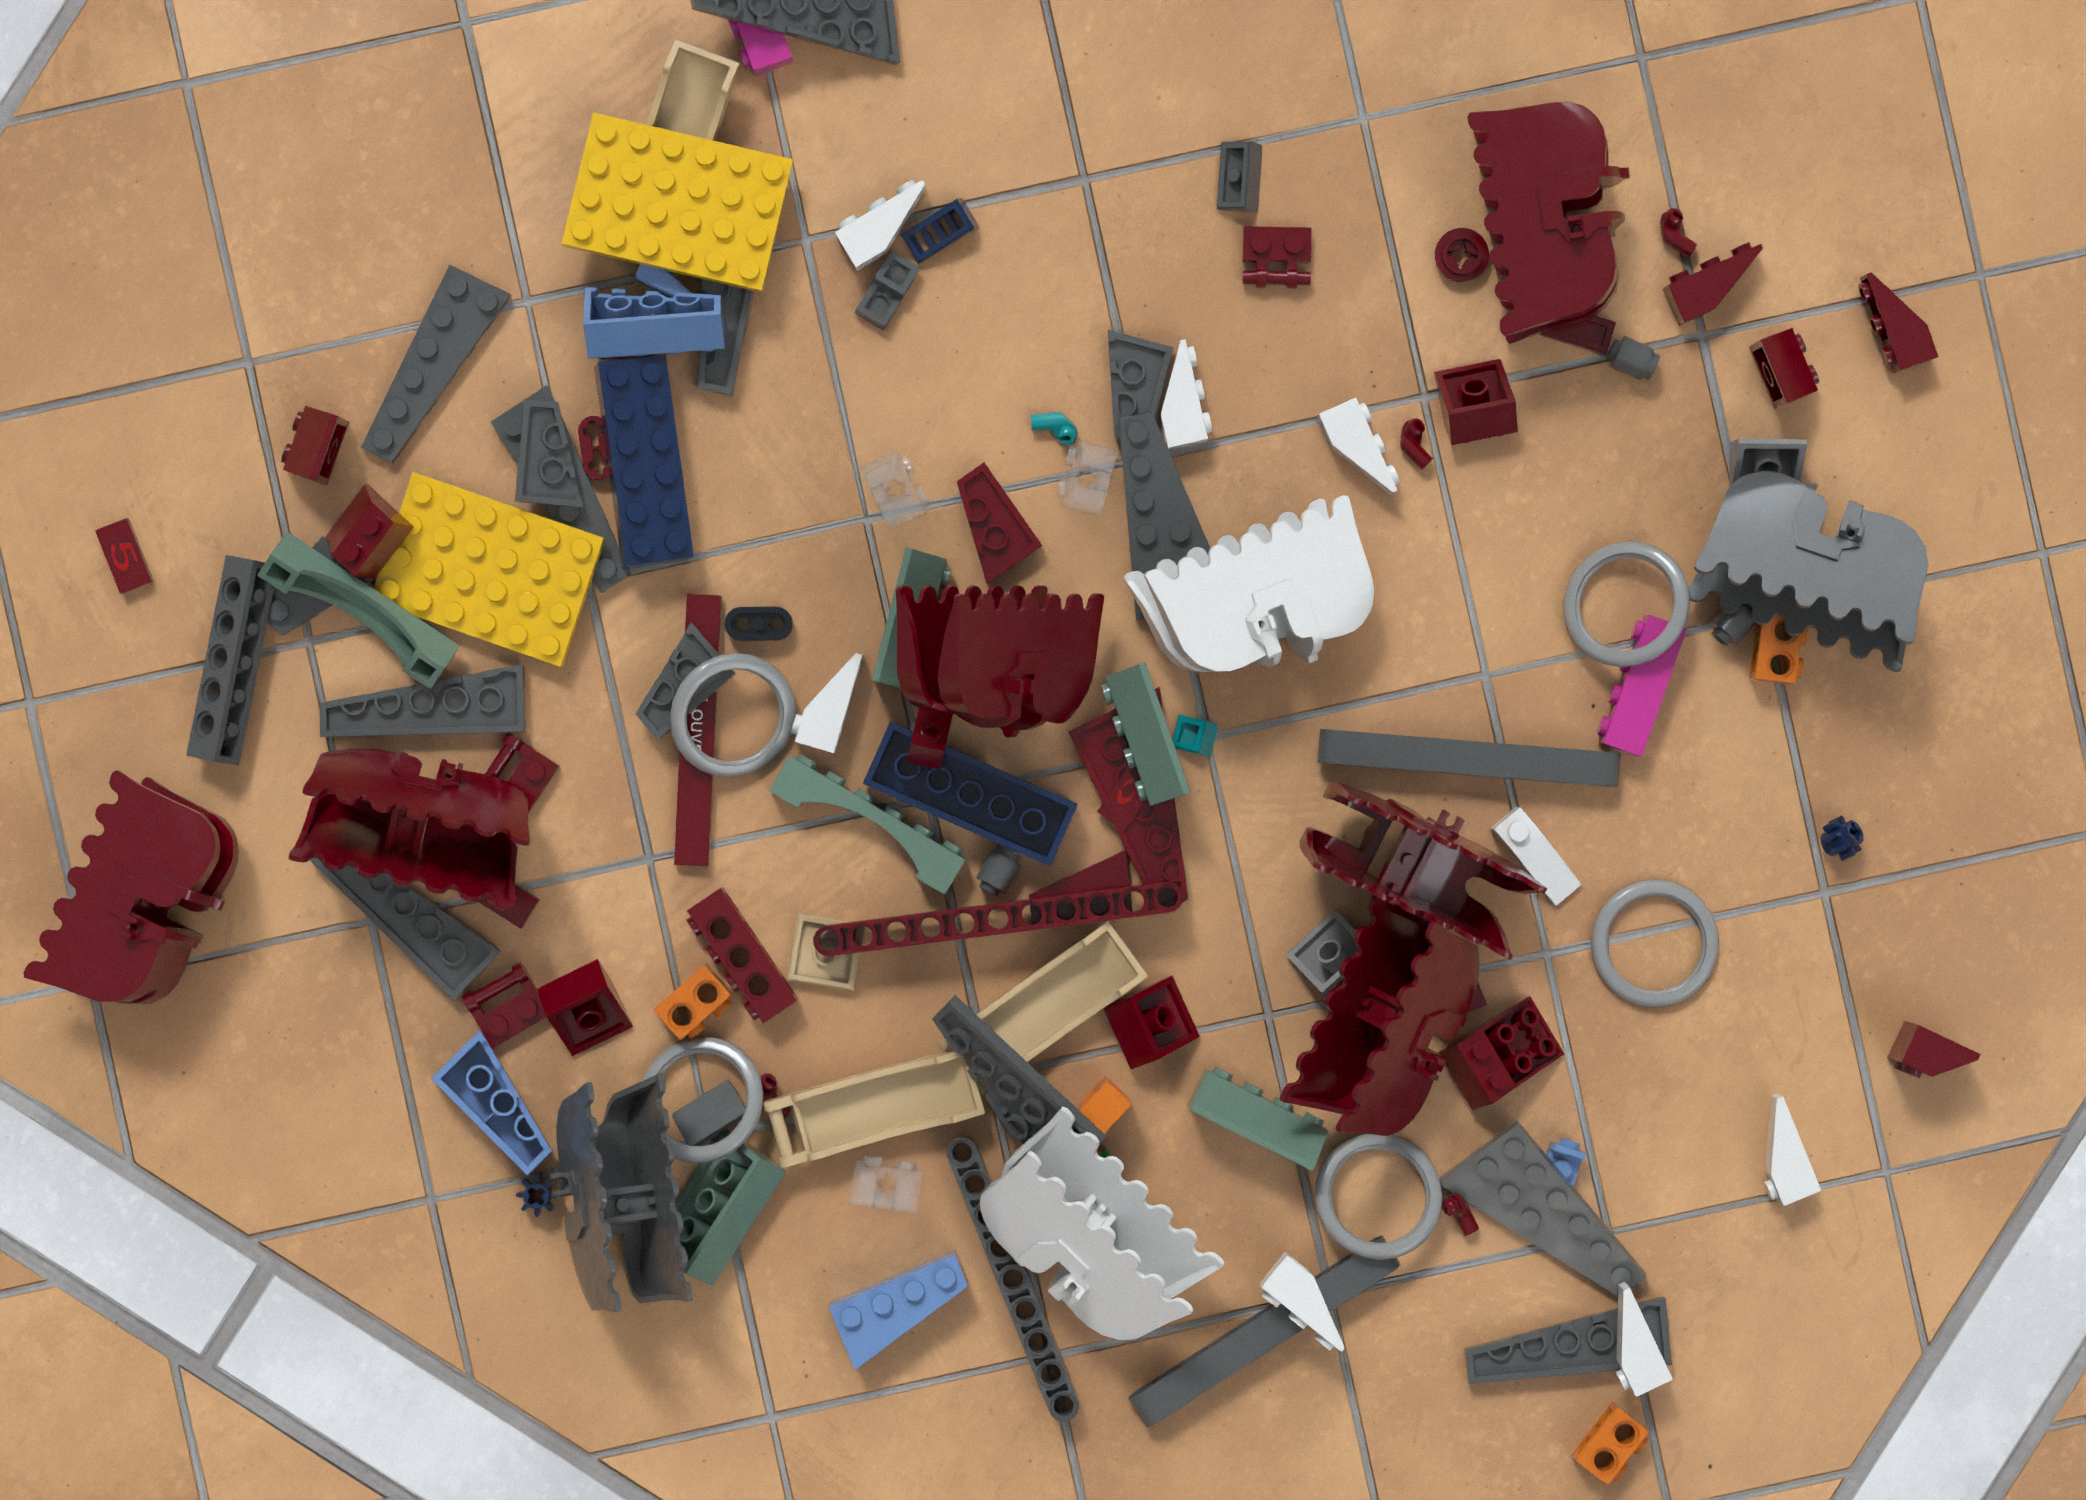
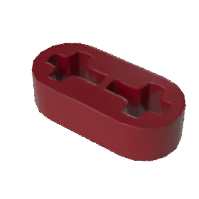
(588, 449)

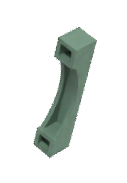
(304, 570)
(802, 783)

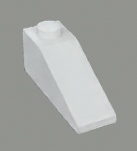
(826, 713)
(1535, 854)
(1786, 1163)
(1636, 1349)

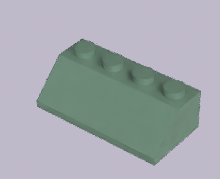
(916, 572)
(1146, 734)
(1258, 1118)
(722, 1206)

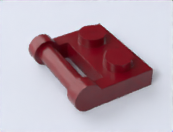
(532, 772)
(511, 1016)

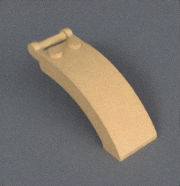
(693, 91)
(1062, 994)
(875, 1106)

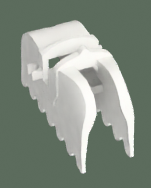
(1297, 581)
(1113, 1246)

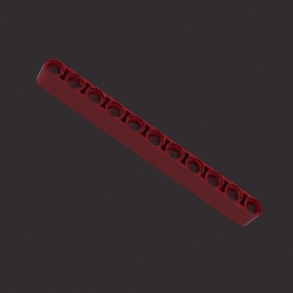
(982, 926)

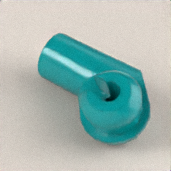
(1058, 424)

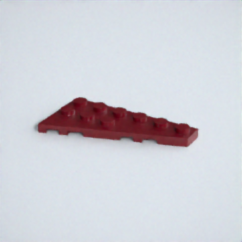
(1154, 832)

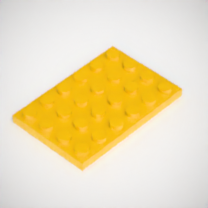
(677, 202)
(491, 569)

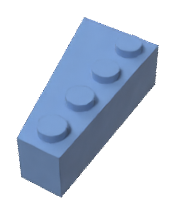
(651, 323)
(490, 1099)
(889, 1308)

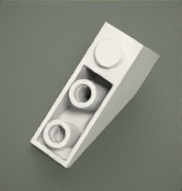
(874, 232)
(1181, 411)
(1351, 437)
(1297, 1290)

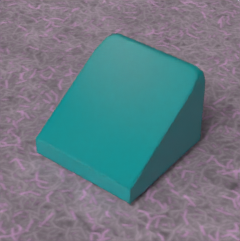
(1194, 735)

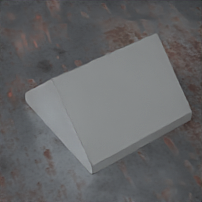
(1773, 455)
(1323, 952)

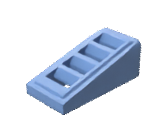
(660, 281)

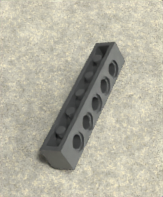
(231, 662)

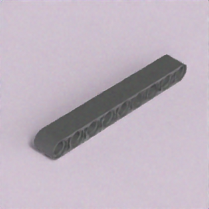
(1468, 757)
(1015, 1294)
(1251, 1339)

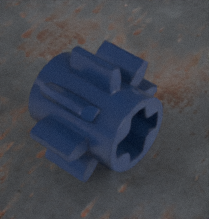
(1842, 838)
(526, 1195)

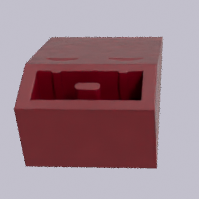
(1501, 1053)

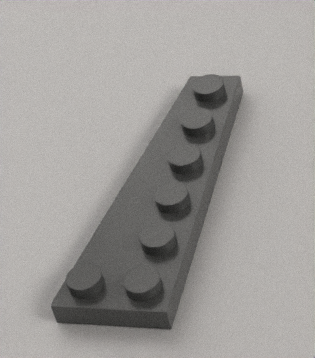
(445, 338)
(720, 366)
(589, 518)
(456, 705)
(422, 930)
(1563, 1348)

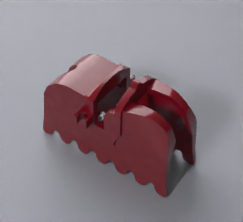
(1540, 168)
(997, 654)
(374, 814)
(148, 859)
(1424, 868)
(1374, 1043)

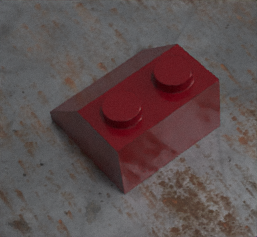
(1784, 367)
(1476, 402)
(314, 444)
(367, 534)
(584, 1007)
(1151, 1022)
(1927, 1053)

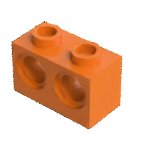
(1768, 645)
(689, 996)
(1104, 1104)
(1603, 1438)

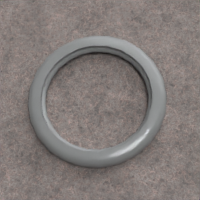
(1667, 637)
(691, 683)
(1600, 936)
(753, 1086)
(1346, 1239)

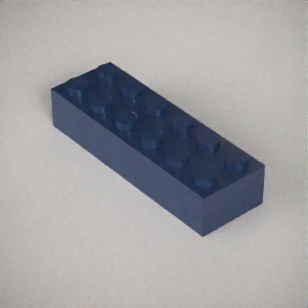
(643, 461)
(973, 796)

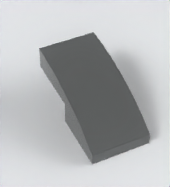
(887, 290)

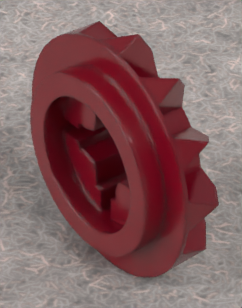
(1473, 244)

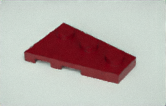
(995, 523)
(1101, 875)

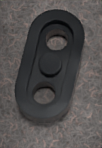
(759, 623)

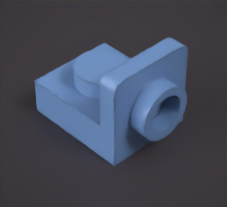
(1566, 1157)

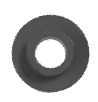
(1633, 358)
(1732, 627)
(999, 870)

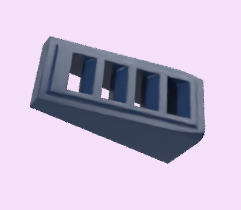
(964, 214)

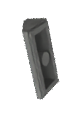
(1239, 176)
(709, 1114)

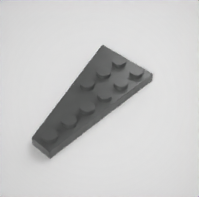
(846, 25)
(1156, 502)
(1013, 1086)
(1530, 1195)

